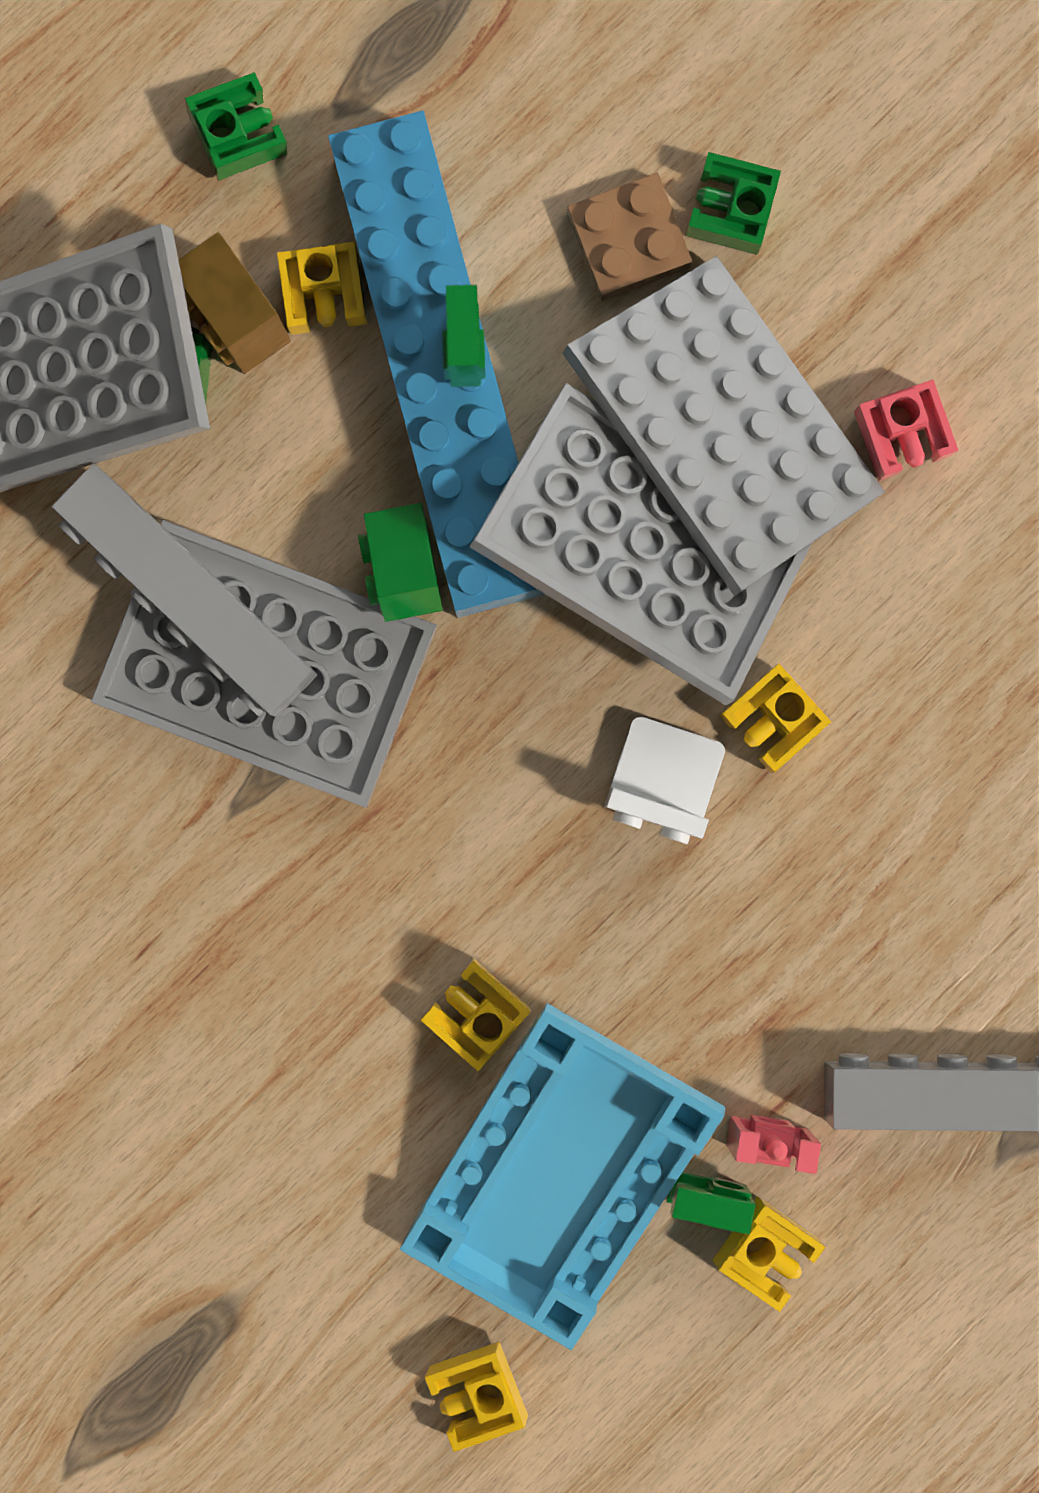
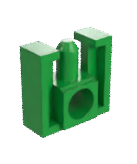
(217, 109)
(750, 183)
(463, 338)
(712, 1202)

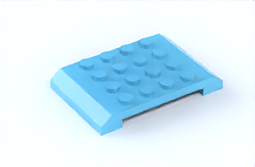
(560, 1175)

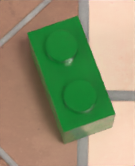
(401, 563)

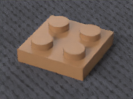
(629, 236)

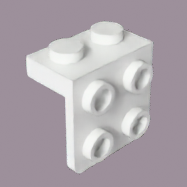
(665, 779)

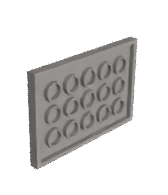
(96, 359)
(723, 423)
(609, 546)
(332, 731)

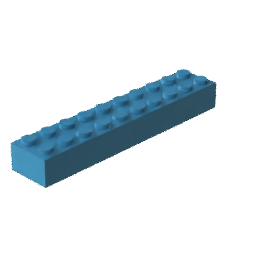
(408, 260)

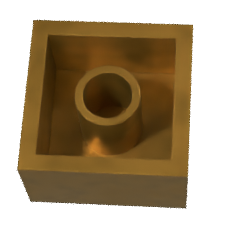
(225, 296)

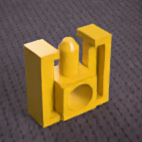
(344, 280)
(763, 695)
(464, 1038)
(751, 1268)
(493, 1415)

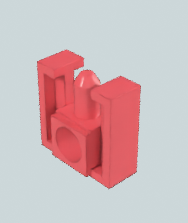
(925, 413)
(772, 1143)

